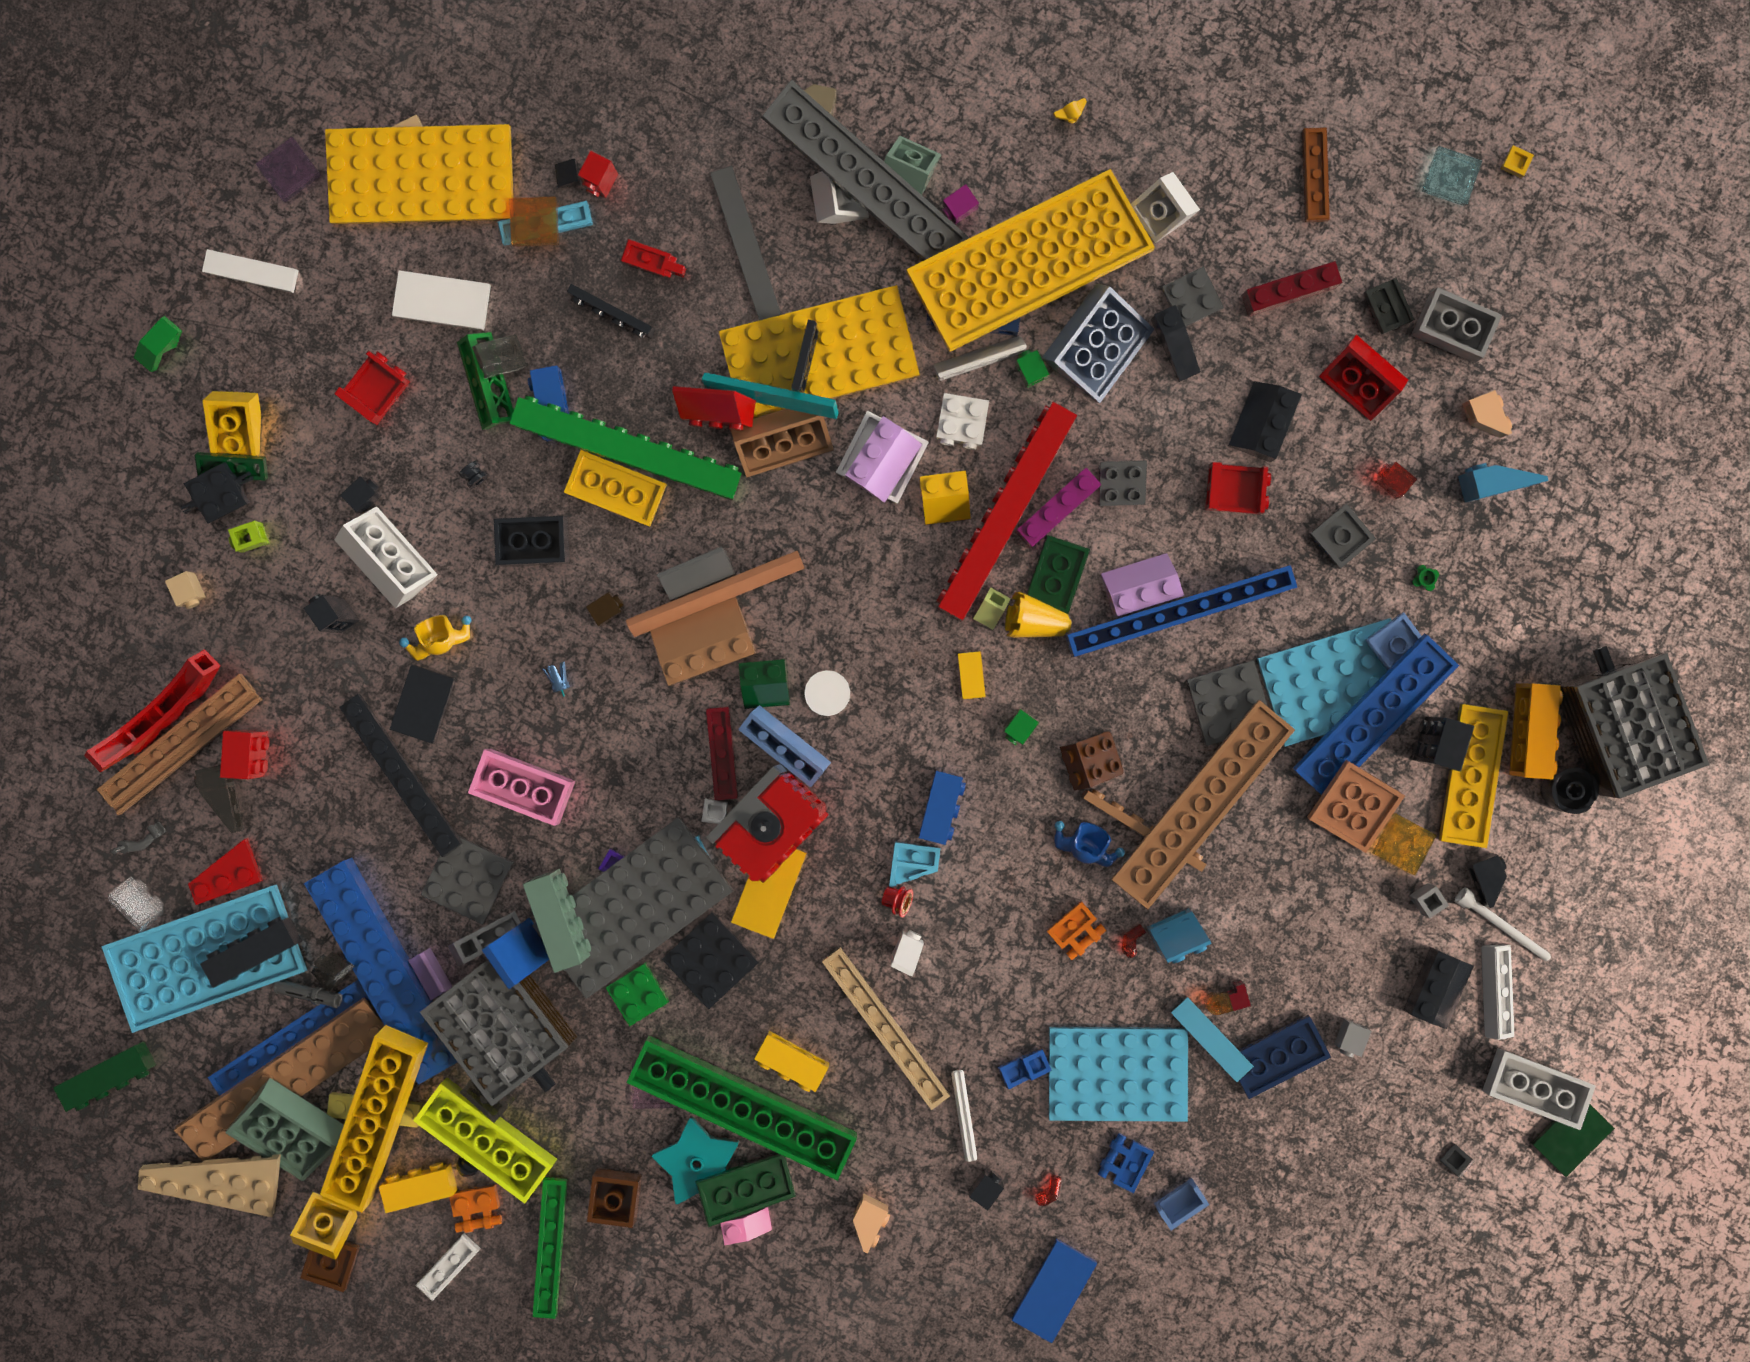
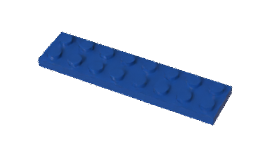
(1378, 712)

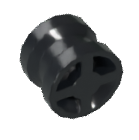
(473, 474)

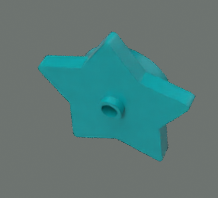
(692, 1146)

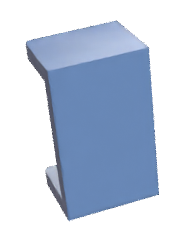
(1181, 1204)

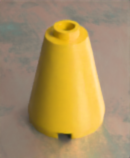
(1035, 619)

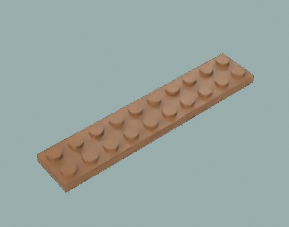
(1202, 804)
(296, 1069)

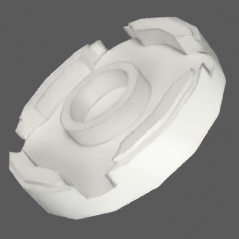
(827, 693)

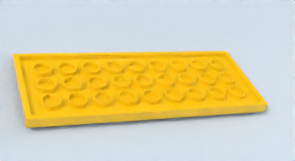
(1030, 260)

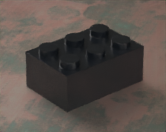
(531, 541)
(1442, 743)

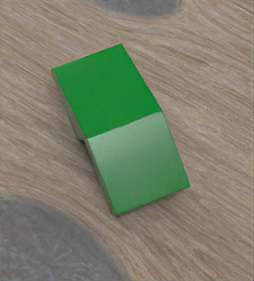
(157, 340)

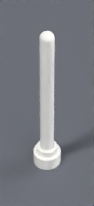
(1466, 899)

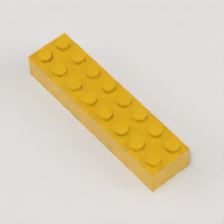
(373, 1118)

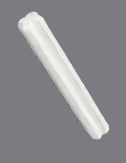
(964, 1115)

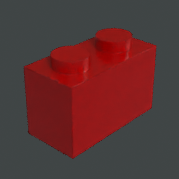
(597, 175)

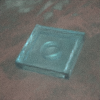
(1451, 176)

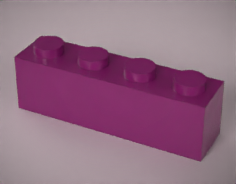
(1058, 508)

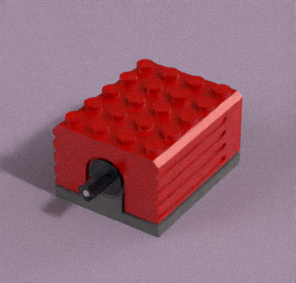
(769, 823)

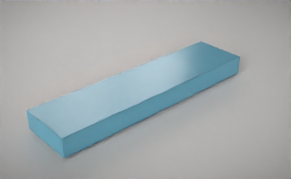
(569, 218)
(1212, 1039)

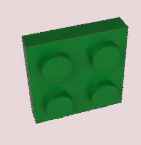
(637, 994)

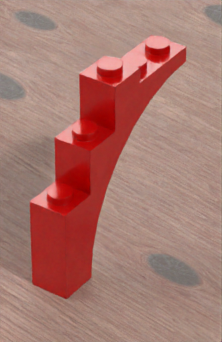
(165, 709)

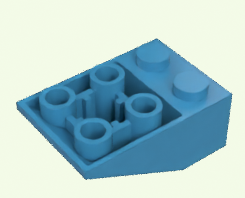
(1178, 936)

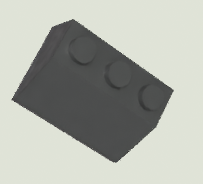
(697, 573)

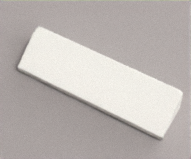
(980, 358)
(1497, 991)

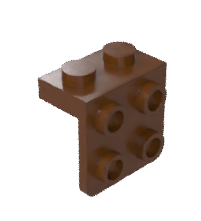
(1092, 761)

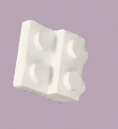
(962, 421)

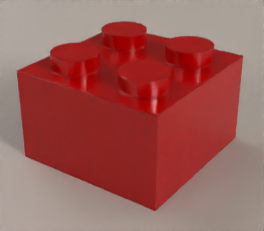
(244, 754)

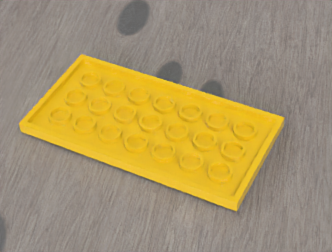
(419, 174)
(858, 347)

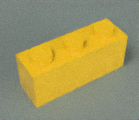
(791, 1062)
(418, 1187)

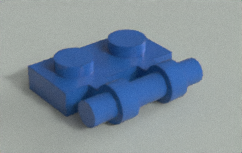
(1132, 1165)

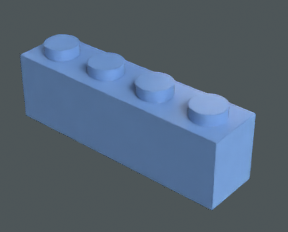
(784, 746)

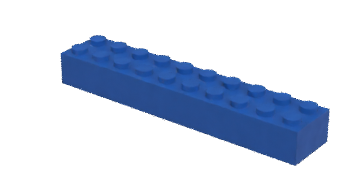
(378, 958)

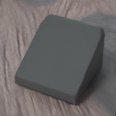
(1457, 1161)

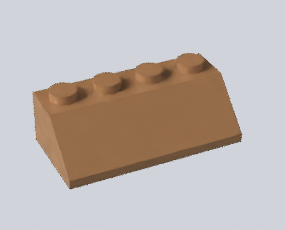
(781, 440)

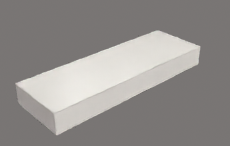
(448, 1267)

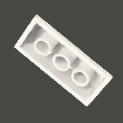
(385, 556)

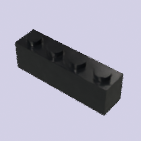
(251, 951)

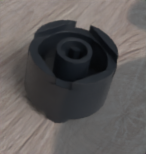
(1576, 801)

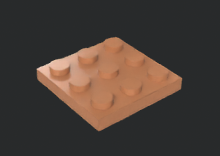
(1356, 806)

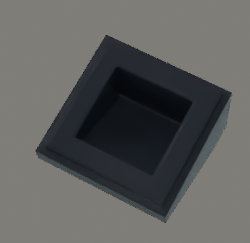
(567, 173)

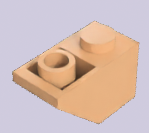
(1488, 415)
(868, 1219)

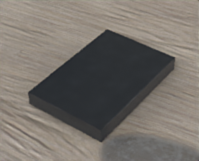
(805, 356)
(422, 704)

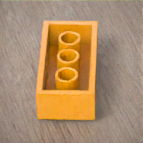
(1535, 730)

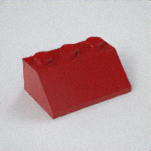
(1364, 378)
(714, 407)

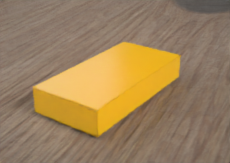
(971, 675)

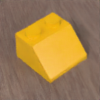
(945, 497)

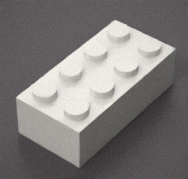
(1539, 1089)

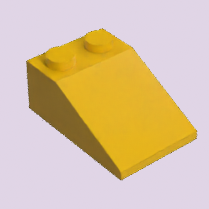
(233, 422)

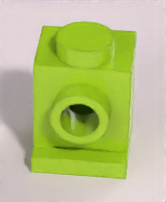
(239, 534)

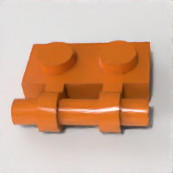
(1072, 925)
(472, 1201)

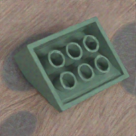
(289, 1126)

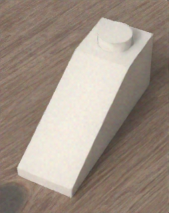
(907, 952)

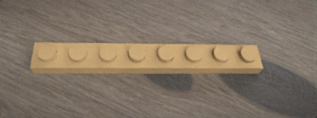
(886, 1028)

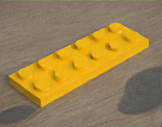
(1473, 790)

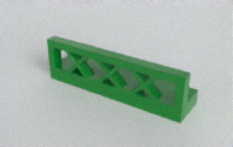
(484, 399)

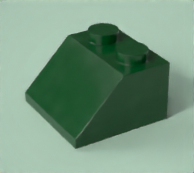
(764, 683)

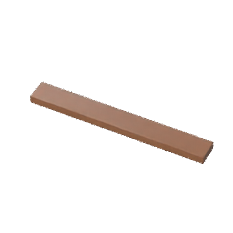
(715, 594)

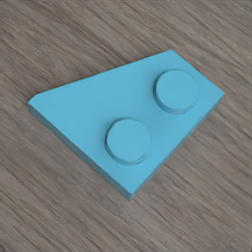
(912, 862)

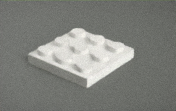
(863, 433)

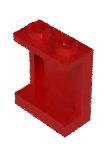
(374, 387)
(1237, 489)

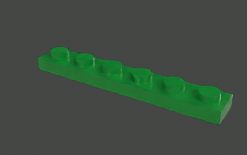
(550, 1248)

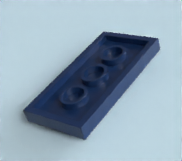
(1282, 1056)

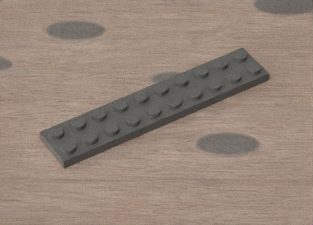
(861, 173)

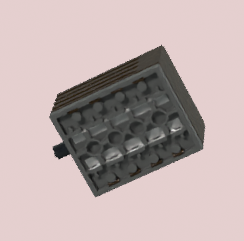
(1632, 723)
(499, 1031)

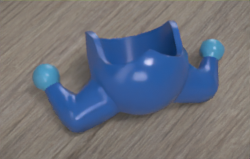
(1087, 844)

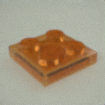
(534, 221)

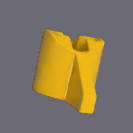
(1071, 111)

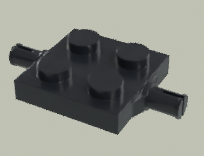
(216, 492)

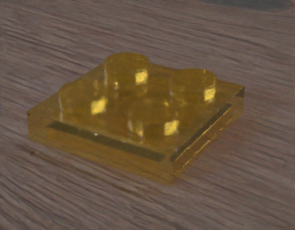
(1404, 844)

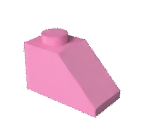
(746, 1226)

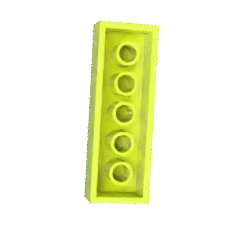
(491, 1147)

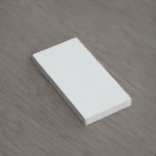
(441, 300)

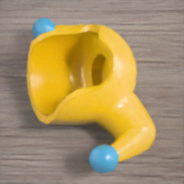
(436, 636)

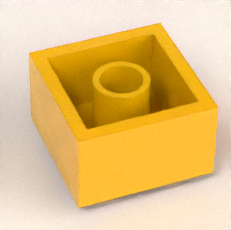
(323, 1226)

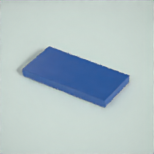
(517, 953)
(1054, 1290)

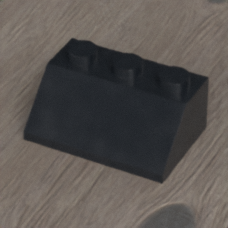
(1264, 420)
(1438, 988)

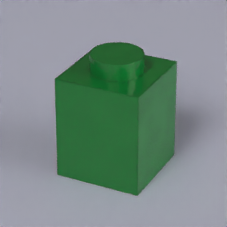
(1031, 368)
(1020, 727)

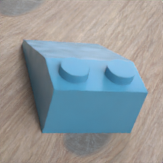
(1489, 481)

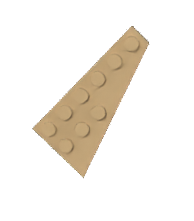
(225, 1182)

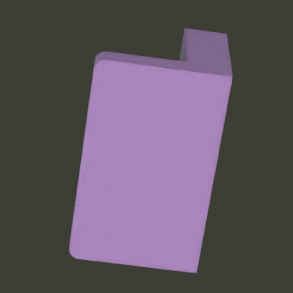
(430, 973)

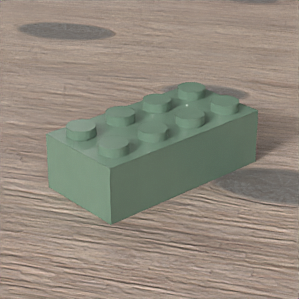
(557, 920)

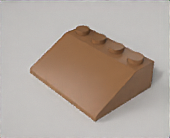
(703, 642)

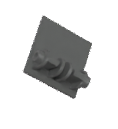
(1123, 483)

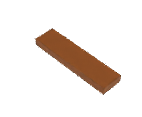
(1315, 174)

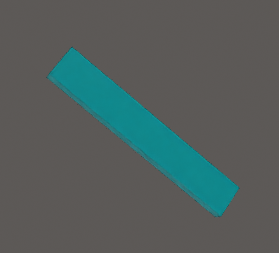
(774, 396)

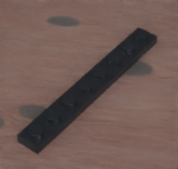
(401, 775)

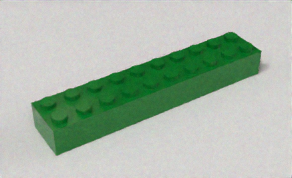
(742, 1107)

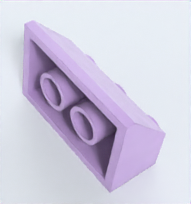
(883, 459)
(1141, 585)

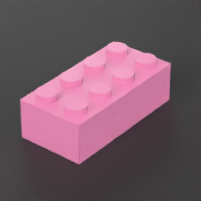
(521, 787)

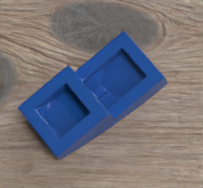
(1024, 1068)

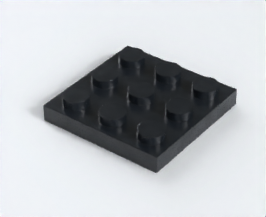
(710, 960)

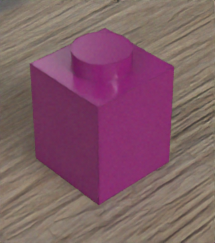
(960, 204)

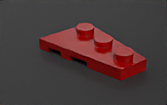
(228, 874)

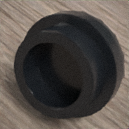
(465, 1168)

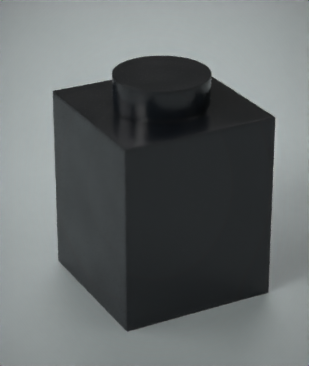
(361, 494)
(986, 1189)

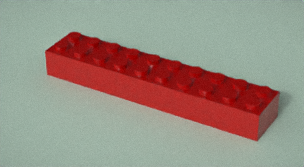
(1009, 507)

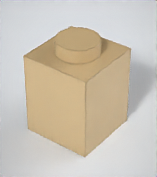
(185, 590)

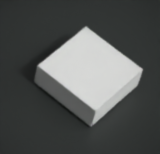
(714, 811)

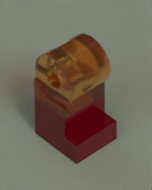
(1228, 1001)

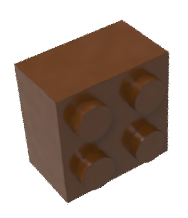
(614, 1198)

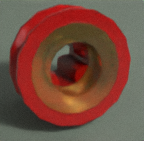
(898, 900)

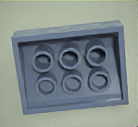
(1098, 342)

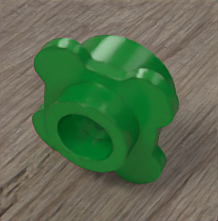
(1432, 575)

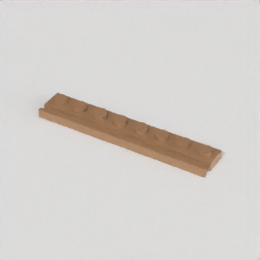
(179, 744)

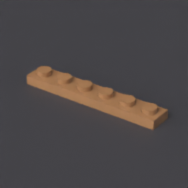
(1133, 821)

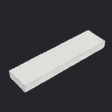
(250, 271)

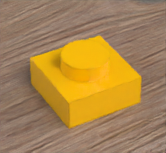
(1517, 161)

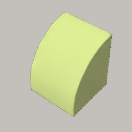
(991, 608)

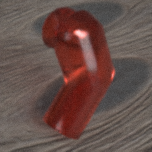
(1130, 940)
(1051, 1193)

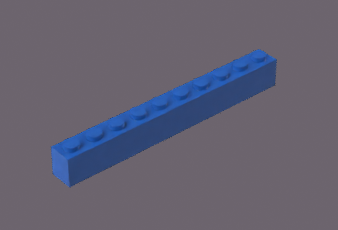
(1181, 611)

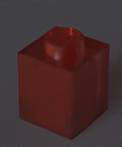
(1395, 479)

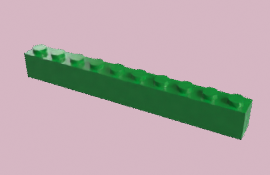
(625, 448)

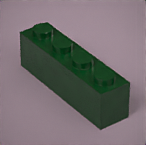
(105, 1076)

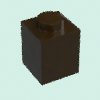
(606, 608)

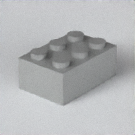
(1456, 325)

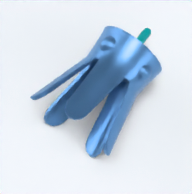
(557, 683)

